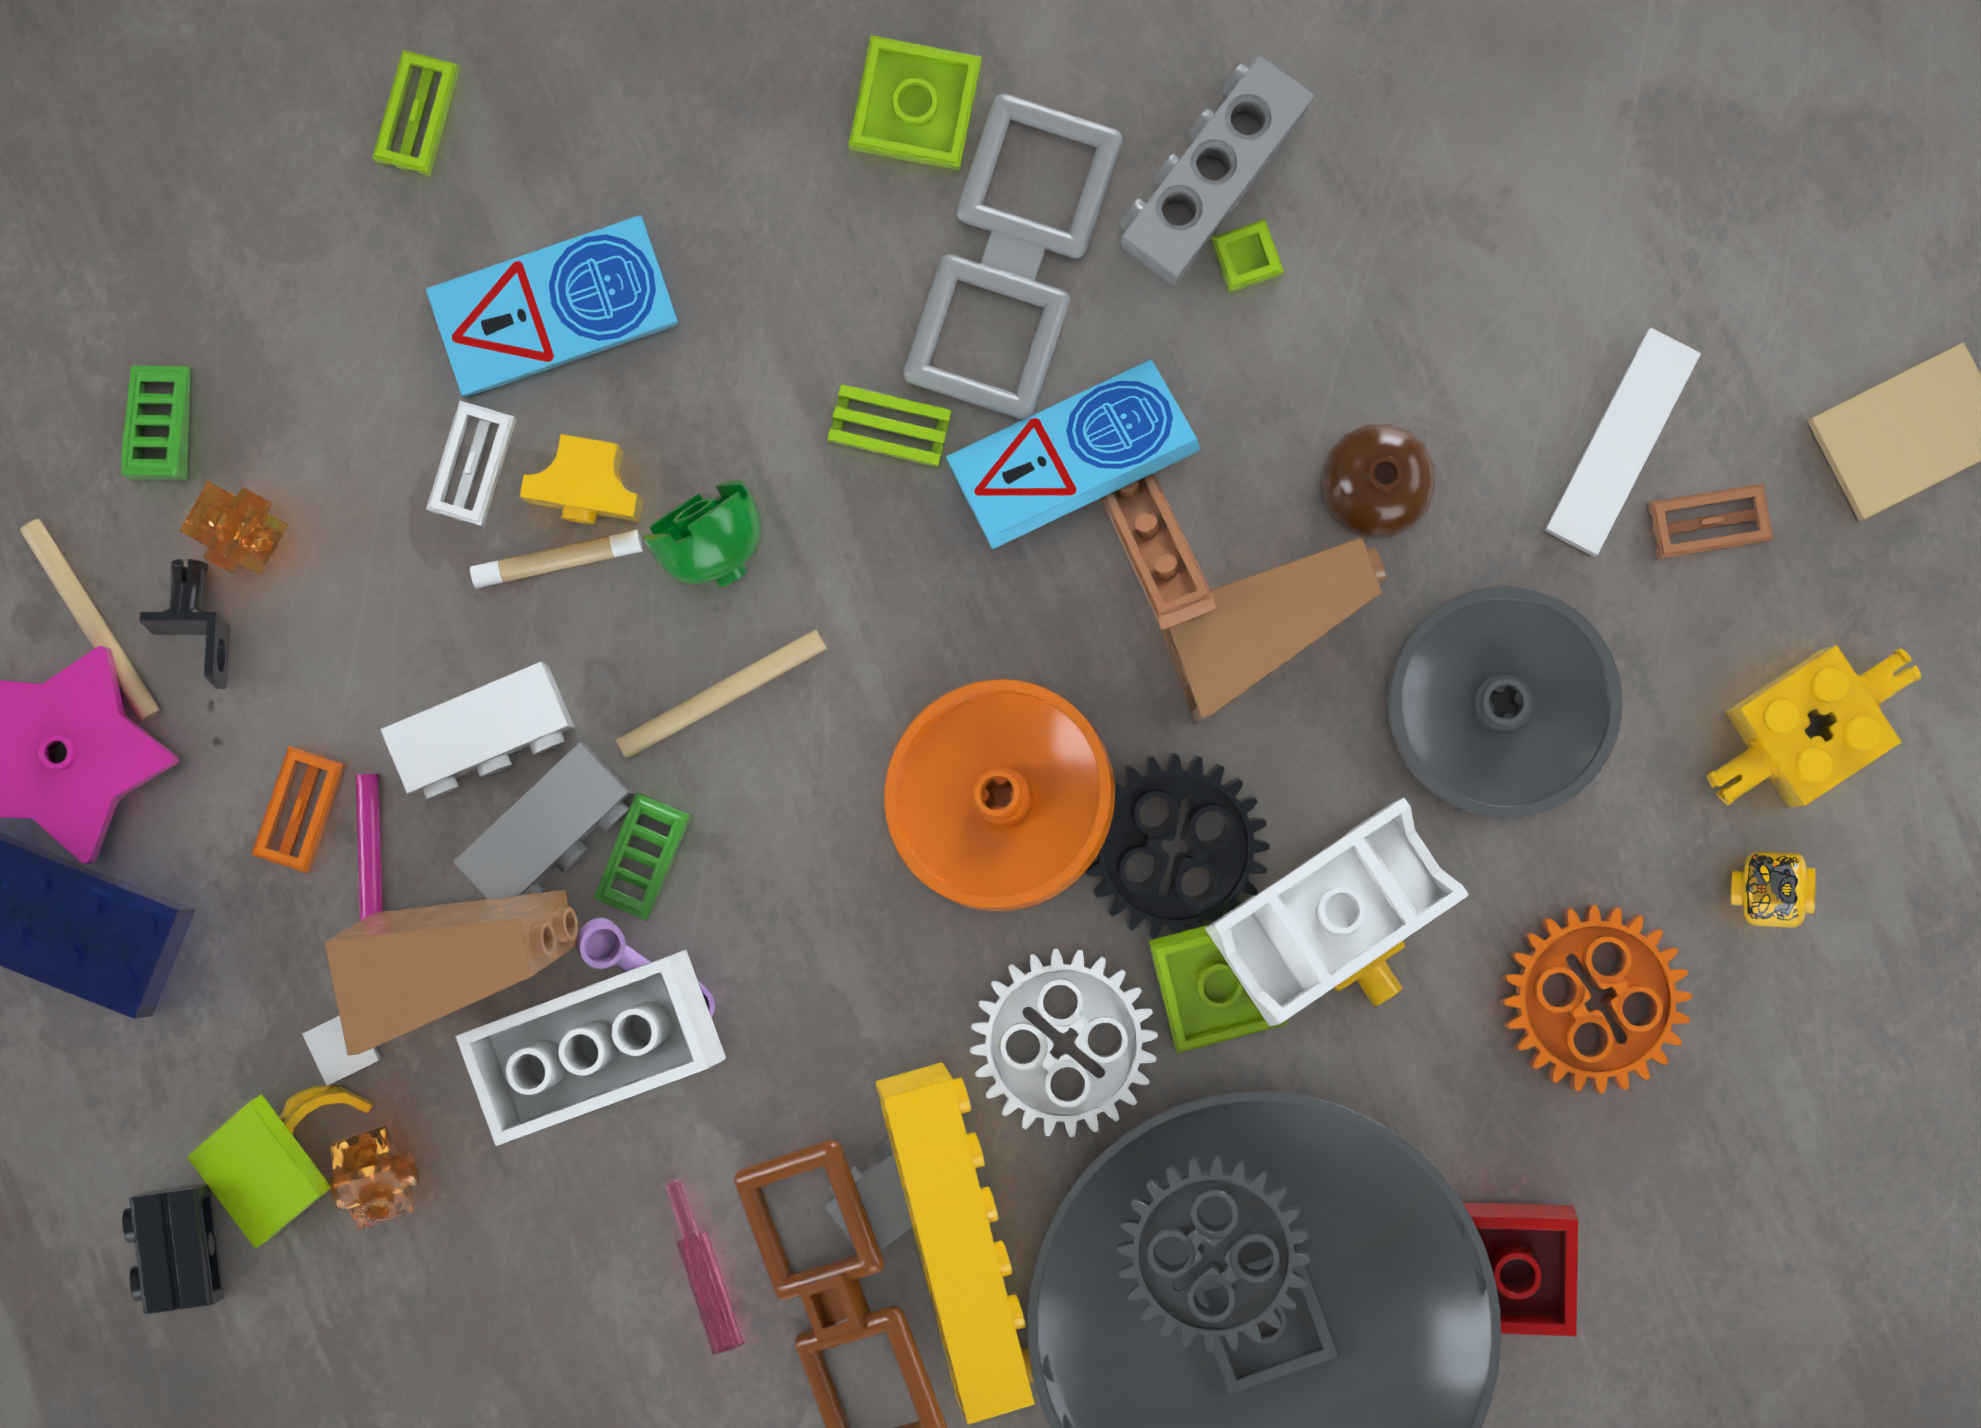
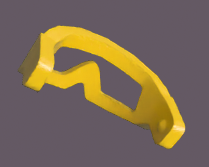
(311, 1098)

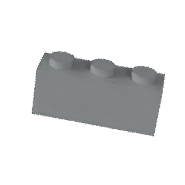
(546, 826)

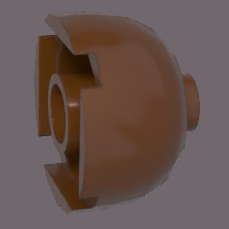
(1378, 481)

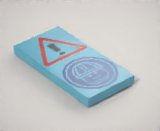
(552, 306)
(1072, 453)

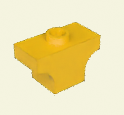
(583, 483)

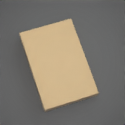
(1904, 432)

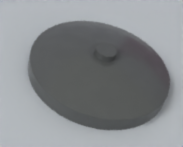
(1505, 702)

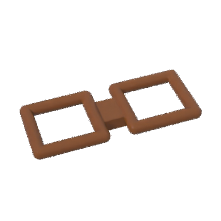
(833, 1289)

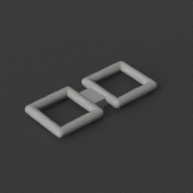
(1013, 256)

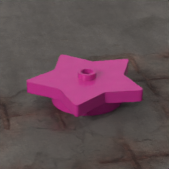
(103, 758)

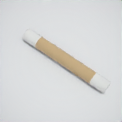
(556, 558)

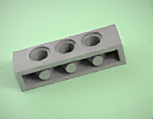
(1278, 105)

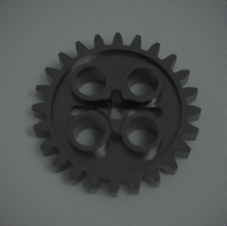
(1226, 857)

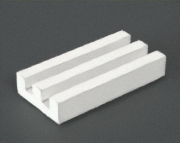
(493, 468)

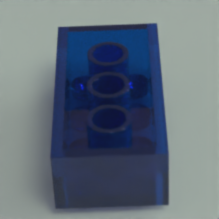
(86, 929)

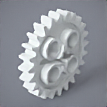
(1029, 1082)

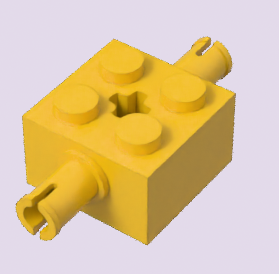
(1849, 733)

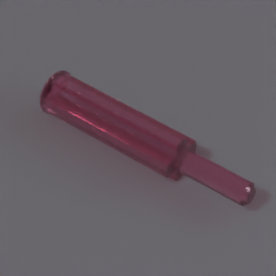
(704, 1276)

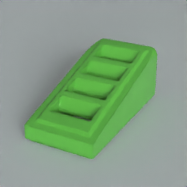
(176, 462)
(631, 827)

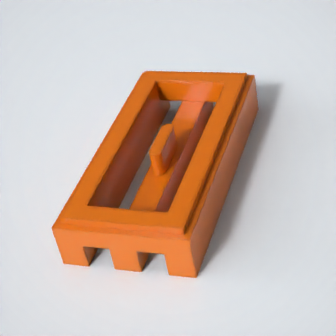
(320, 815)

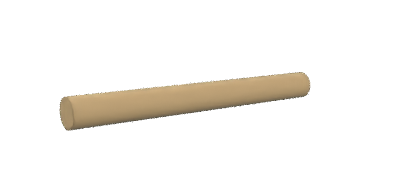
(88, 617)
(721, 694)

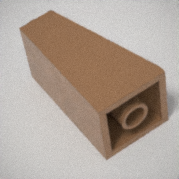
(1268, 622)
(435, 959)

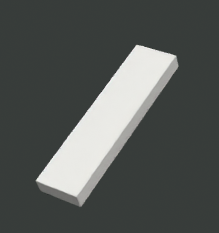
(1622, 442)

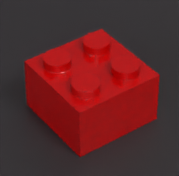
(1533, 1264)

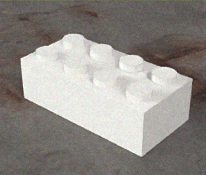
(591, 1048)

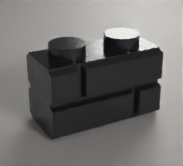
(173, 1249)

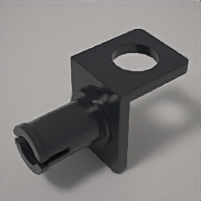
(188, 617)

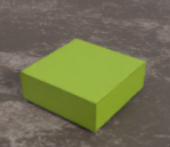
(1246, 256)

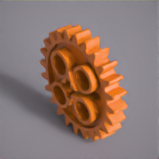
(1638, 969)

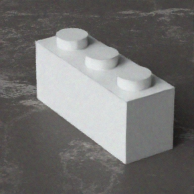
(478, 731)

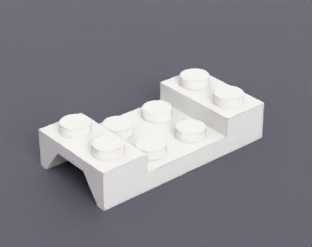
(1334, 913)

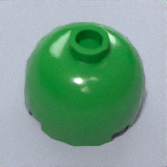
(708, 536)

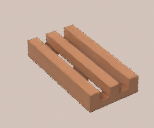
(1662, 529)

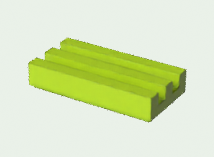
(405, 159)
(896, 404)

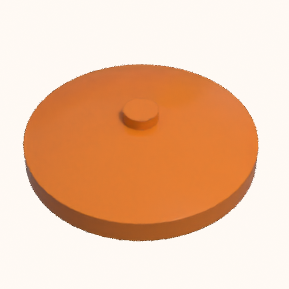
(999, 795)

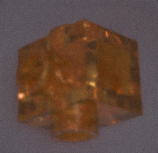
(244, 534)
(372, 1177)

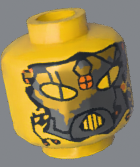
(1775, 889)

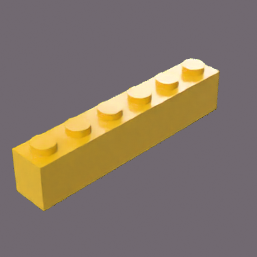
(956, 1240)

